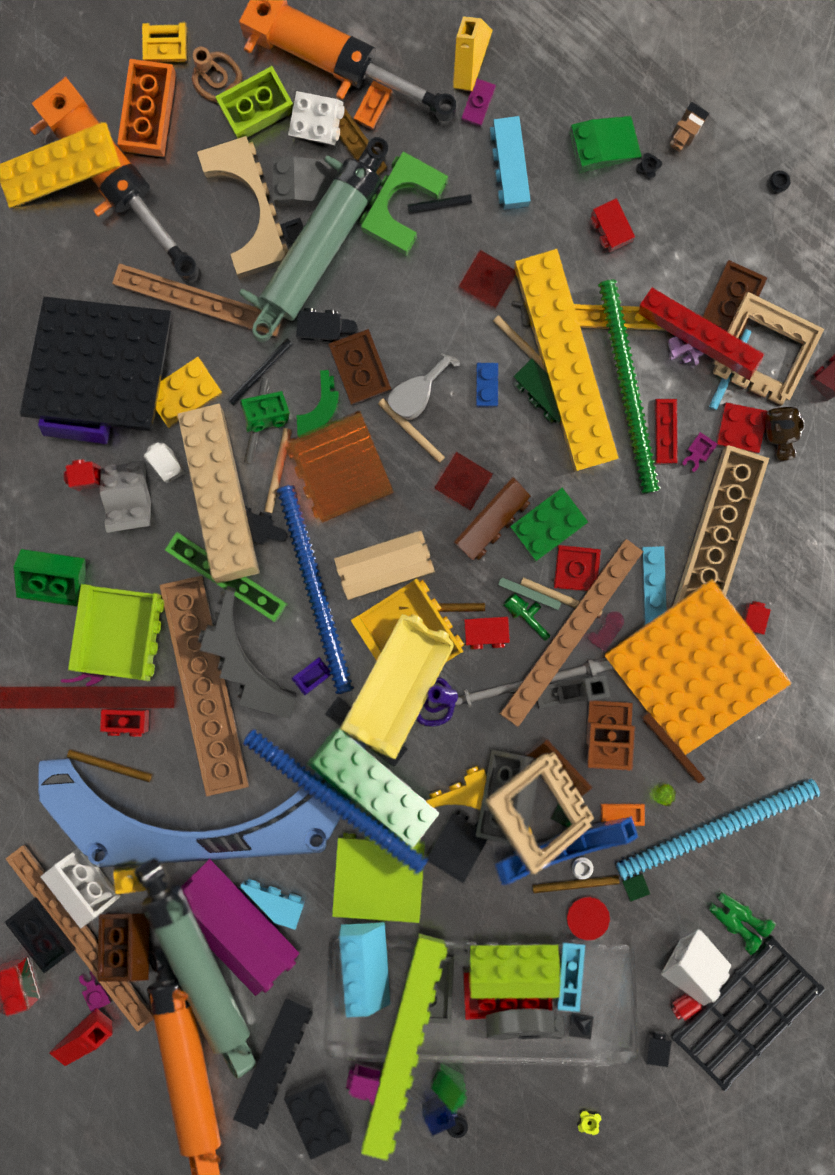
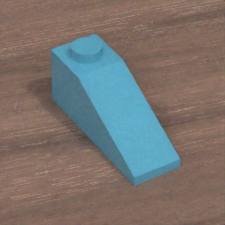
(571, 977)

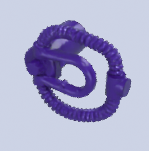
(441, 695)

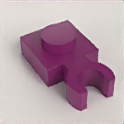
(700, 449)
(95, 994)

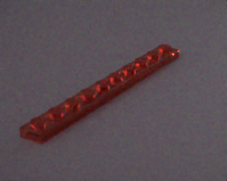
(87, 697)

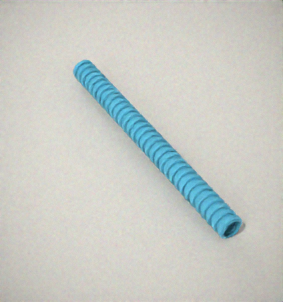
(718, 829)

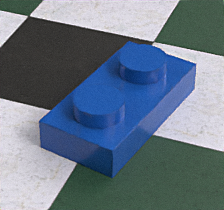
(487, 385)

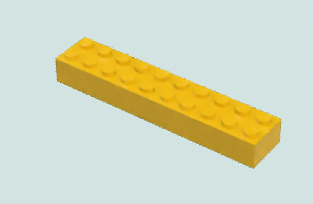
(565, 359)

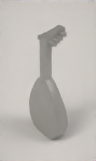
(413, 395)

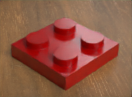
(741, 427)

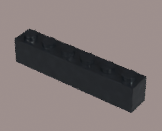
(273, 1061)

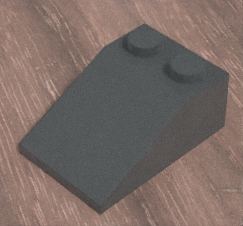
(300, 180)

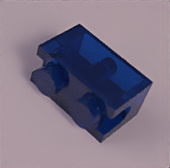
(438, 1116)

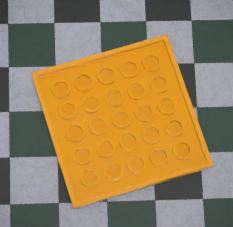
(698, 667)

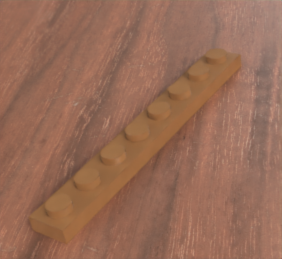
(189, 297)

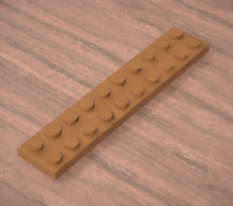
(203, 689)

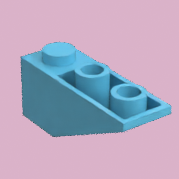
(279, 907)

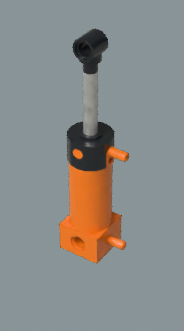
(328, 49)
(123, 186)

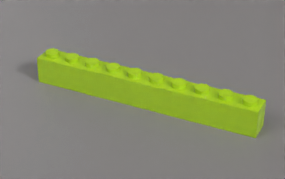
(403, 1045)

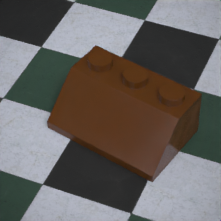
(545, 747)
(123, 947)

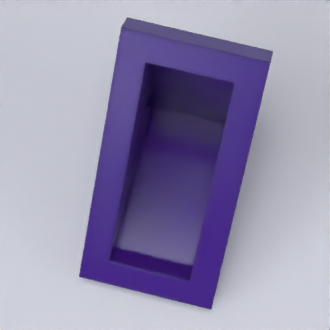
(311, 676)

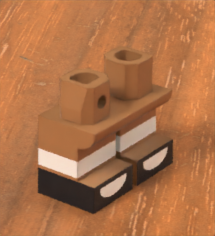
(689, 126)

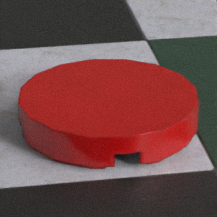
(588, 918)

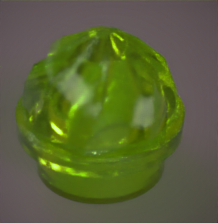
(665, 795)

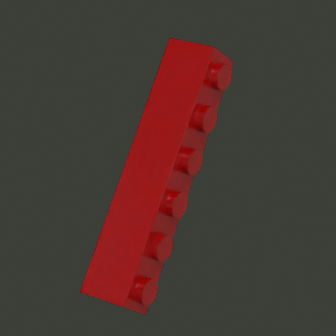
(701, 333)

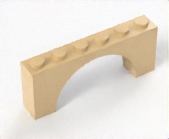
(236, 161)

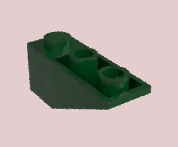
(536, 385)

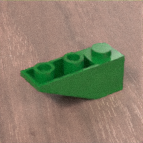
(449, 1087)

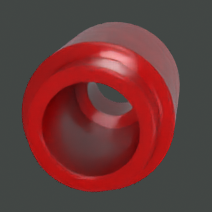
(685, 1007)

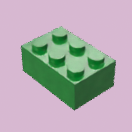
(548, 524)

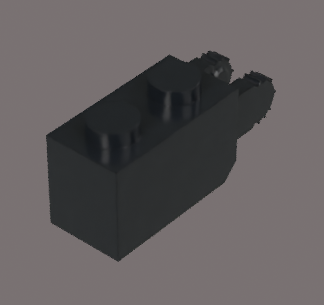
(323, 327)
(264, 528)

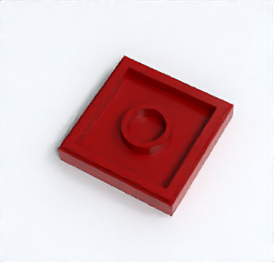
(576, 567)

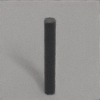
(439, 203)

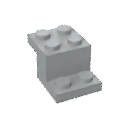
(125, 496)

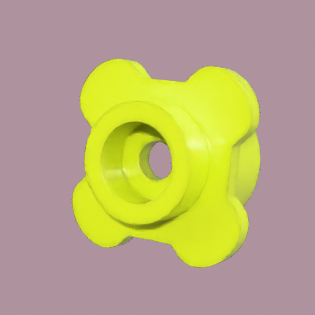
(589, 1129)

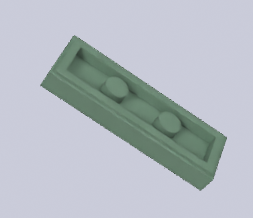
(528, 593)

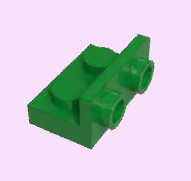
(265, 411)

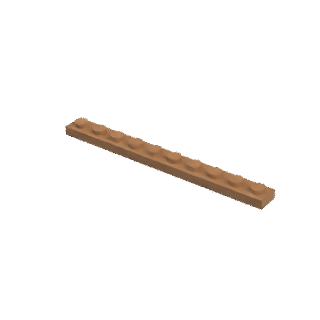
(571, 632)
(83, 939)

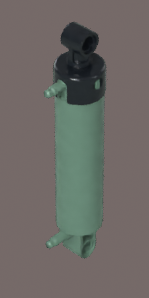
(319, 239)
(195, 968)

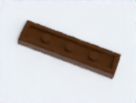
(672, 747)

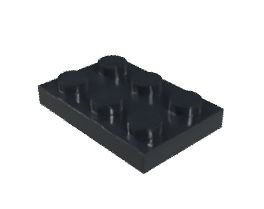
(40, 935)

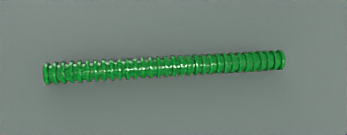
(628, 385)

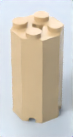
(384, 565)

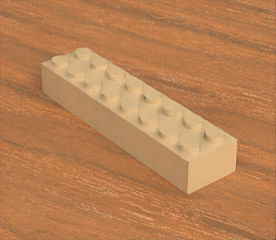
(218, 493)
(723, 521)

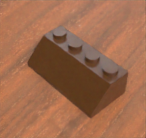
(492, 519)

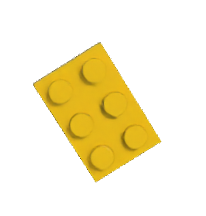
(185, 391)

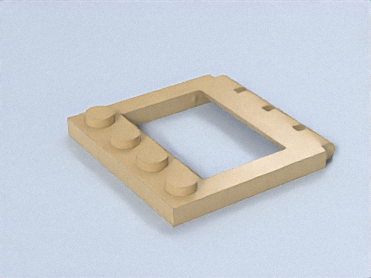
(783, 323)
(513, 824)

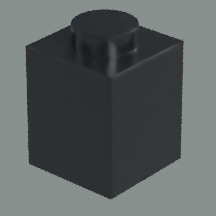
(657, 1049)

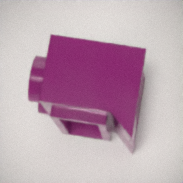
(363, 1082)

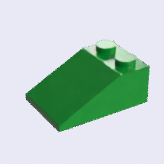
(604, 142)

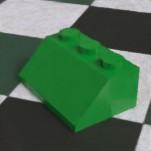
(49, 577)

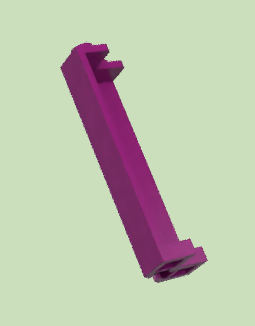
(237, 929)

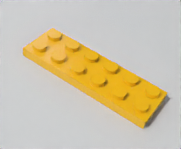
(58, 165)

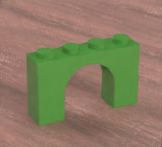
(406, 173)

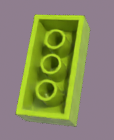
(515, 971)

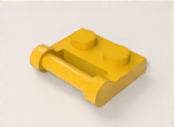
(164, 48)

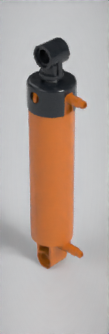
(184, 1069)

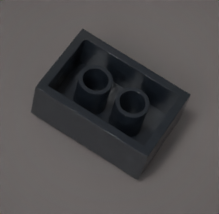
(317, 1116)

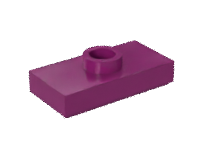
(478, 102)

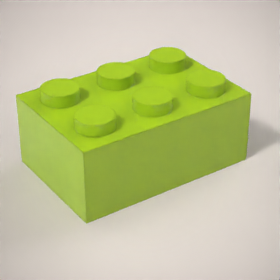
(255, 103)

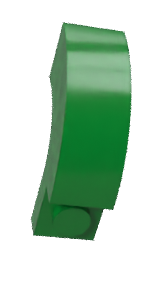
(325, 409)

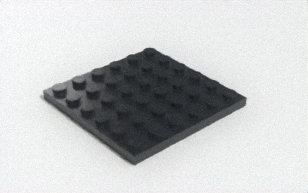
(96, 364)

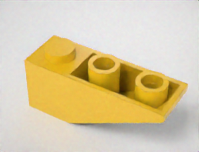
(470, 50)

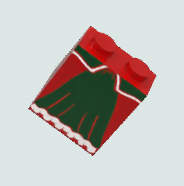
(17, 986)

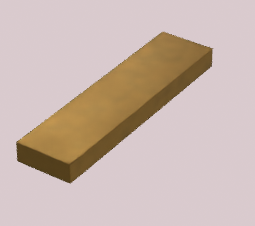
(355, 140)

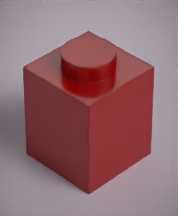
(756, 617)

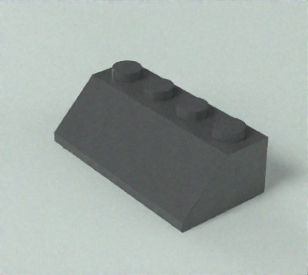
(502, 769)

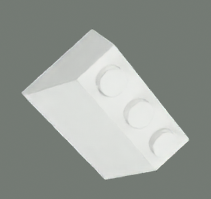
(80, 887)

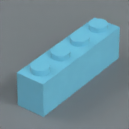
(511, 163)

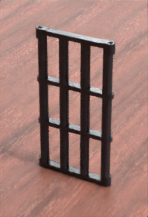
(740, 1036)

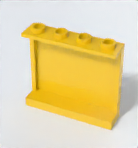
(380, 620)

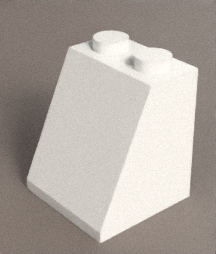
(697, 968)

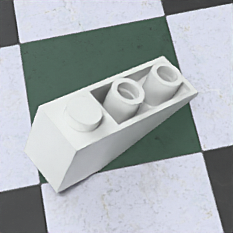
(164, 462)

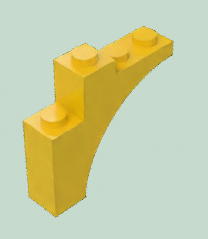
(465, 794)

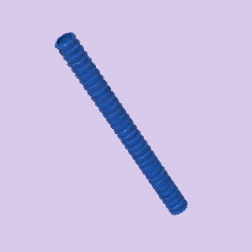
(315, 589)
(335, 801)

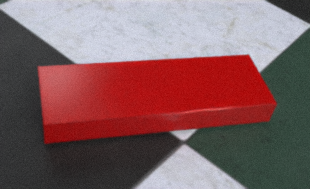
(666, 431)

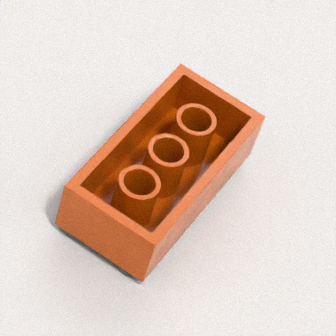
(146, 107)

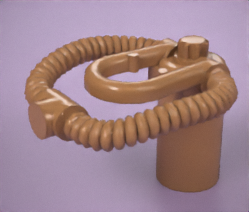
(203, 62)

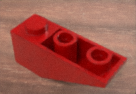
(84, 1038)

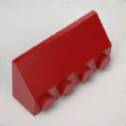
(480, 1007)

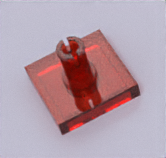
(487, 279)
(463, 481)

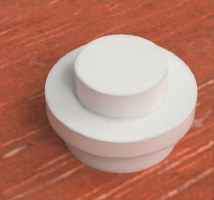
(582, 868)

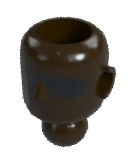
(783, 429)

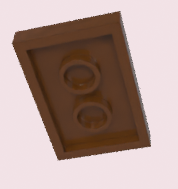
(730, 292)
(359, 367)

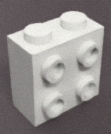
(316, 118)

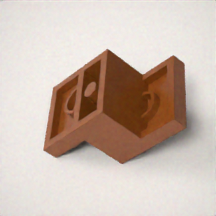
(610, 735)

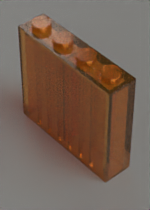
(339, 466)

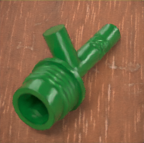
(517, 607)

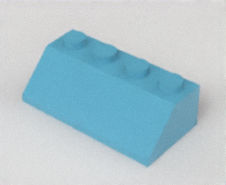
(364, 968)

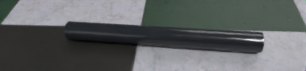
(260, 371)

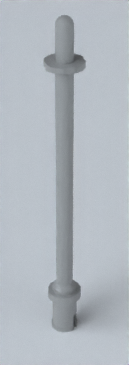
(590, 668)

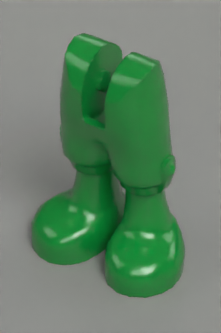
(735, 916)

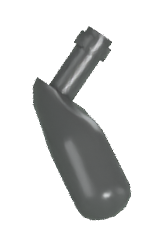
(524, 315)

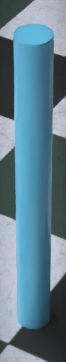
(724, 383)

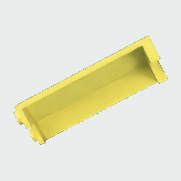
(398, 686)

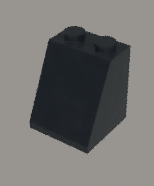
(456, 846)

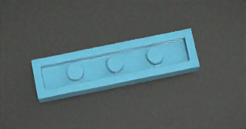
(653, 582)

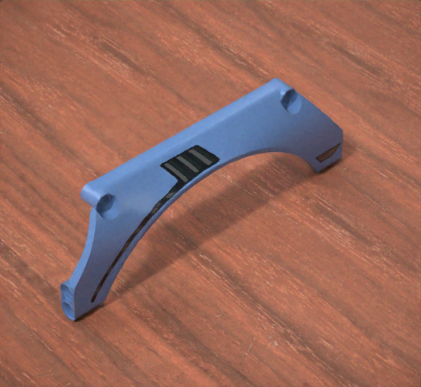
(130, 842)

